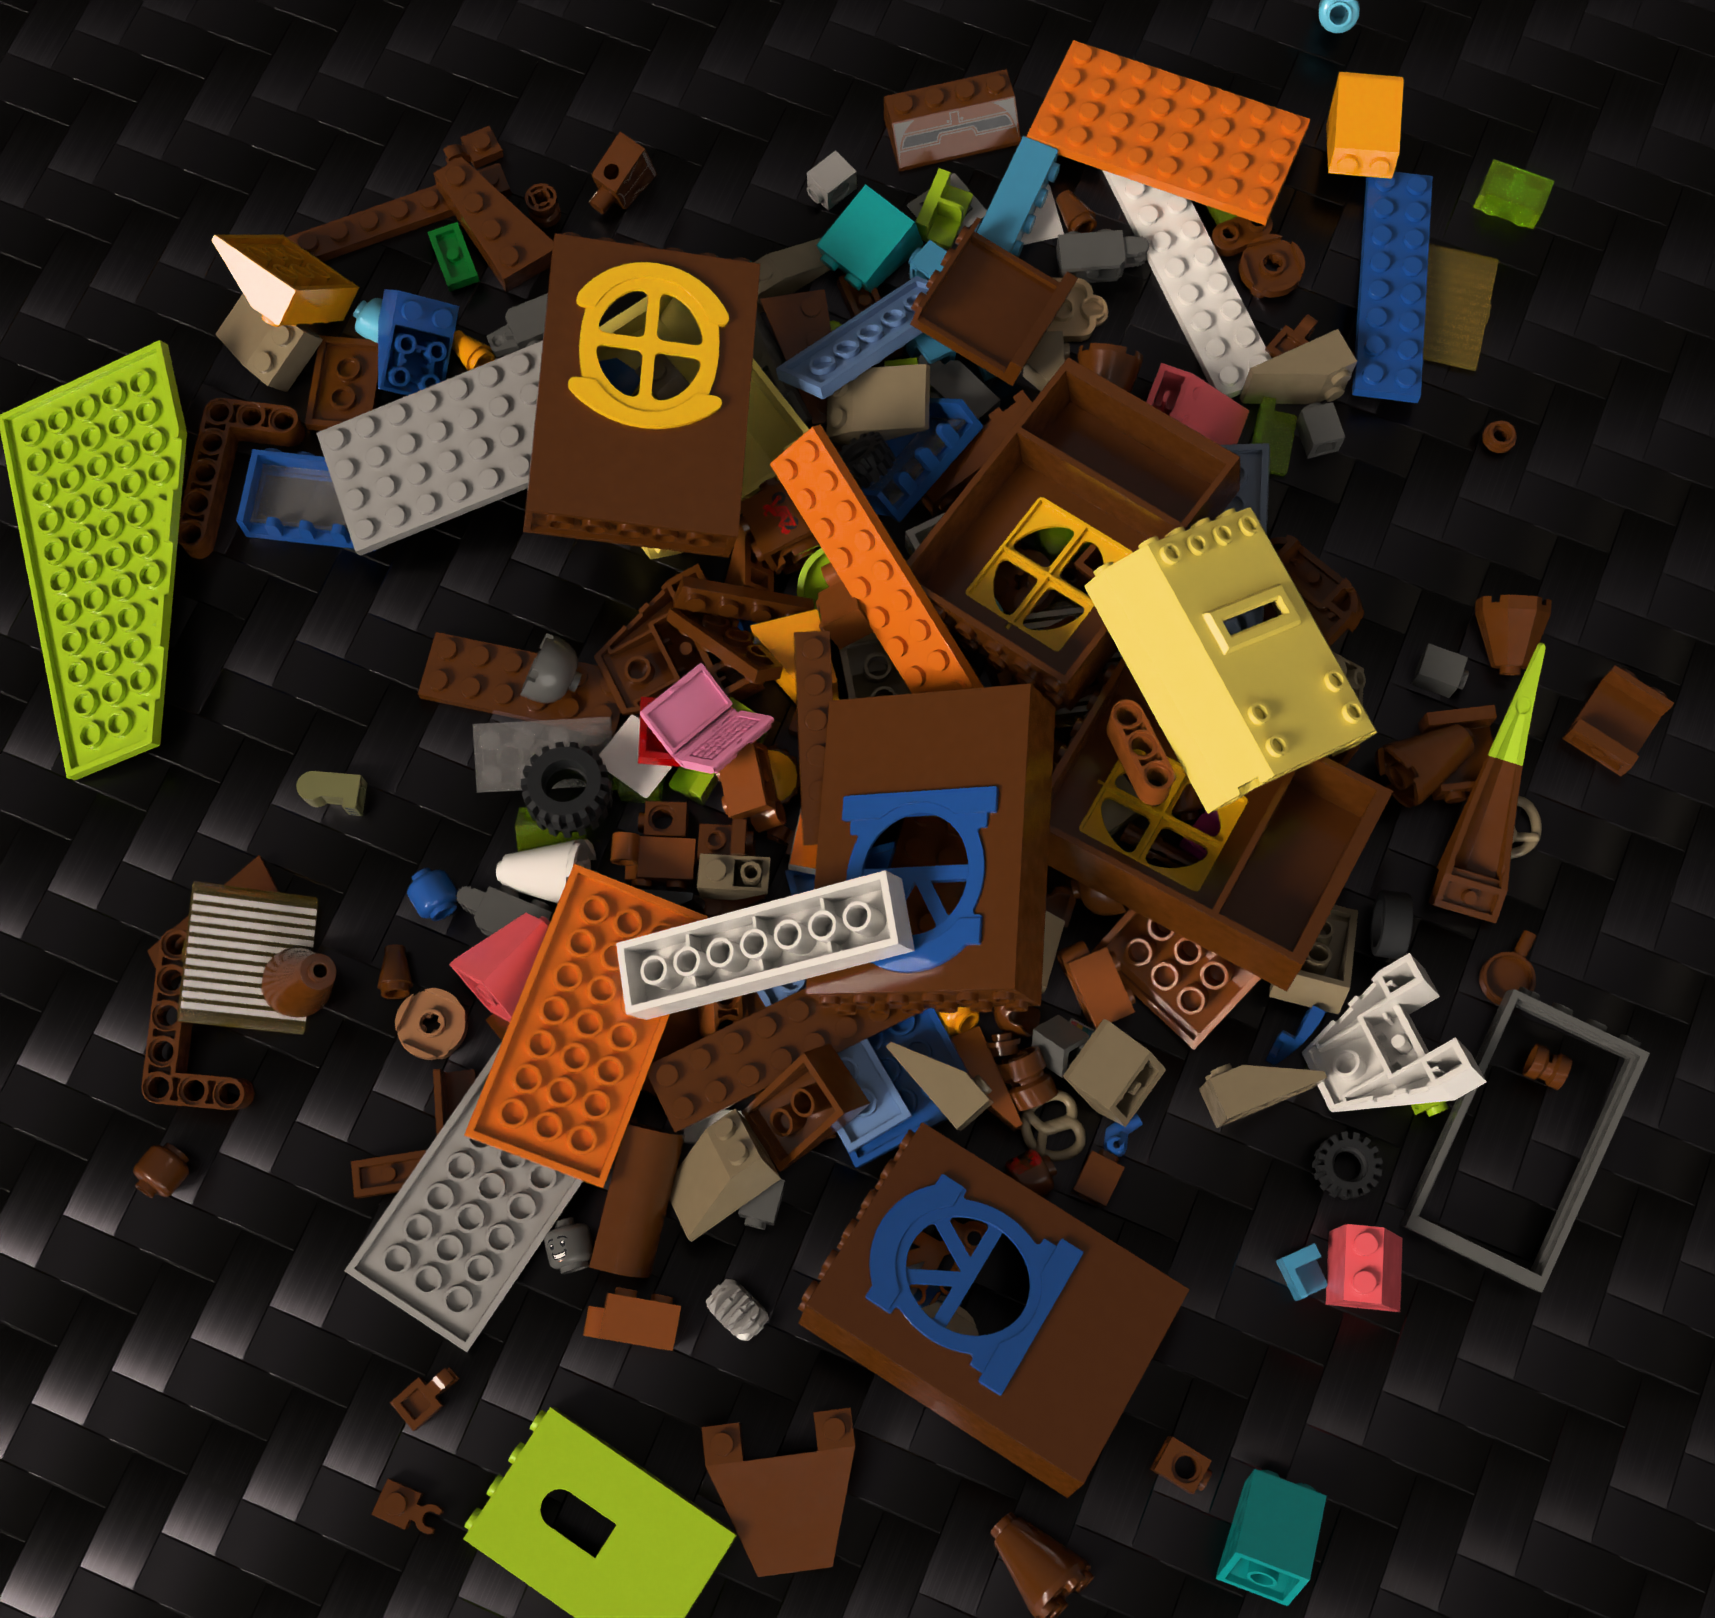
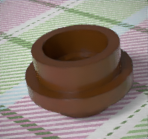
(1502, 429)
(1003, 1044)

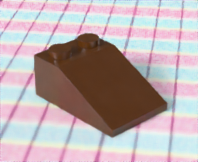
(805, 1106)

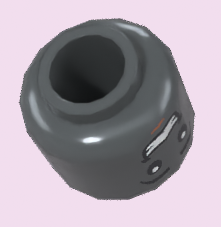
(569, 1246)

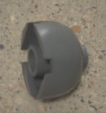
(552, 671)

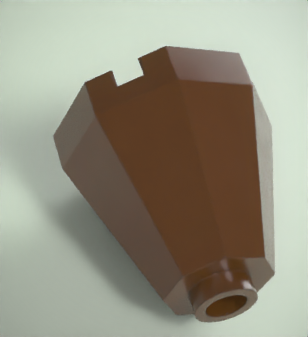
(1512, 629)

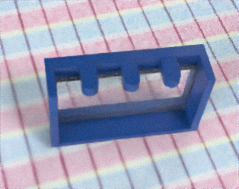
(923, 457)
(291, 500)

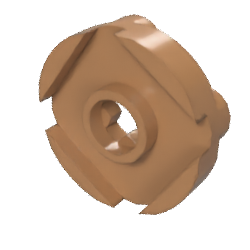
(440, 1042)

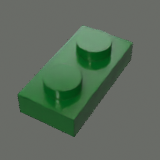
(453, 256)

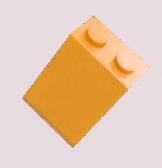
(1365, 125)
(778, 640)

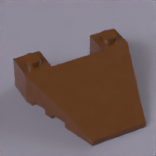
(653, 655)
(785, 1504)

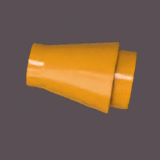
(471, 351)

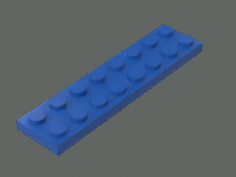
(1393, 287)

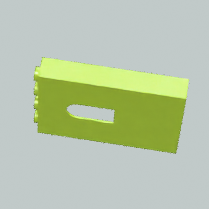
(650, 1562)

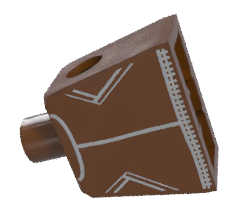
(621, 174)

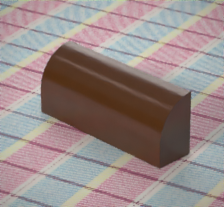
(637, 1201)

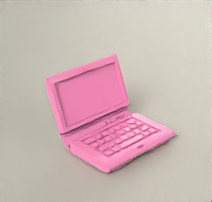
(700, 725)

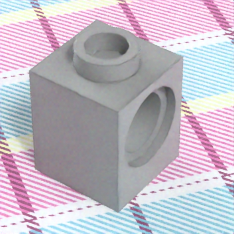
(831, 180)

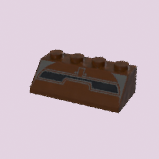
(952, 120)

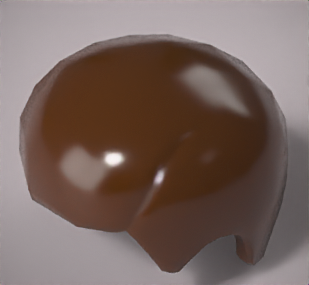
(1017, 1022)

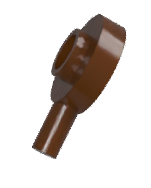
(1509, 970)

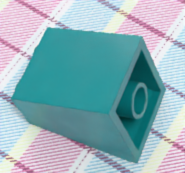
(869, 240)
(1272, 1537)

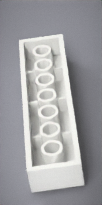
(765, 946)

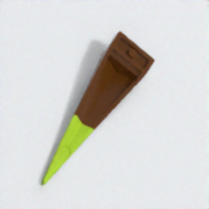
(1478, 854)

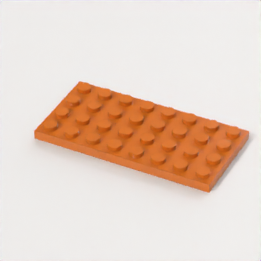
(1169, 132)
(570, 1049)

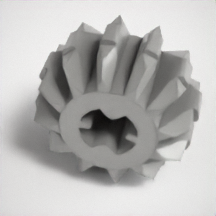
(737, 1309)

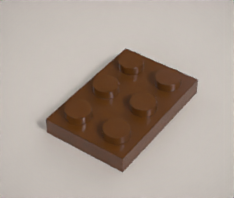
(342, 381)

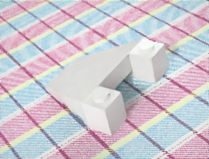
(1377, 1053)

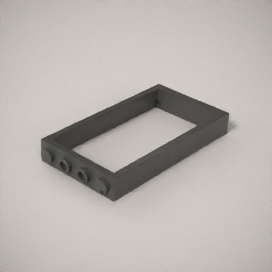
(1590, 1160)

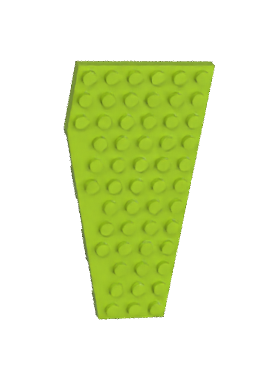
(99, 530)

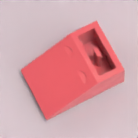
(1197, 405)

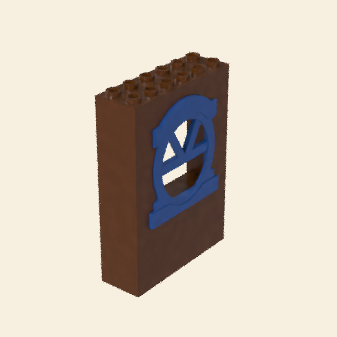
(988, 772)
(1049, 1380)

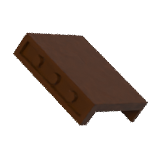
(989, 305)

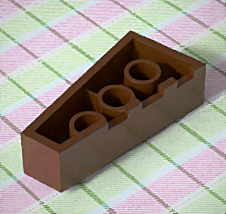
(498, 229)
(972, 458)

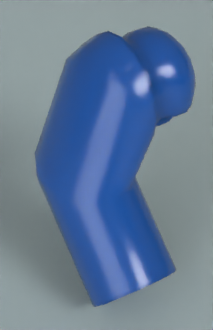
(1117, 1136)

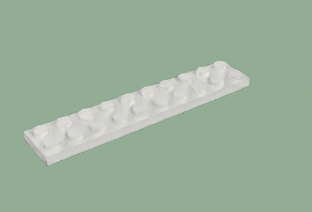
(1193, 283)

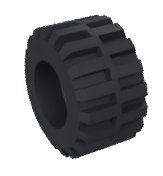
(562, 764)

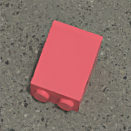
(501, 963)
(1364, 1268)

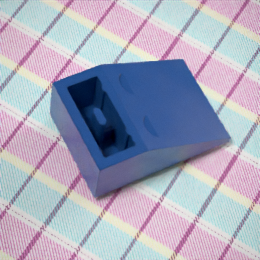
(413, 341)

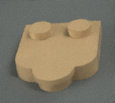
(1080, 313)

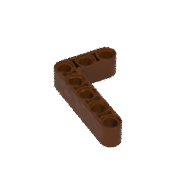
(220, 462)
(179, 1036)

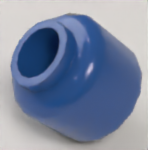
(432, 894)

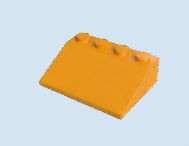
(285, 280)

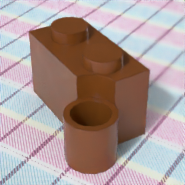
(840, 611)
(751, 789)
(656, 860)
(1096, 983)
(634, 1320)

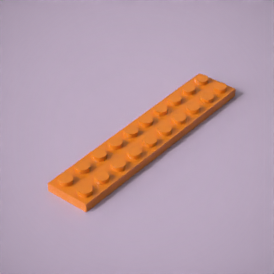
(871, 566)

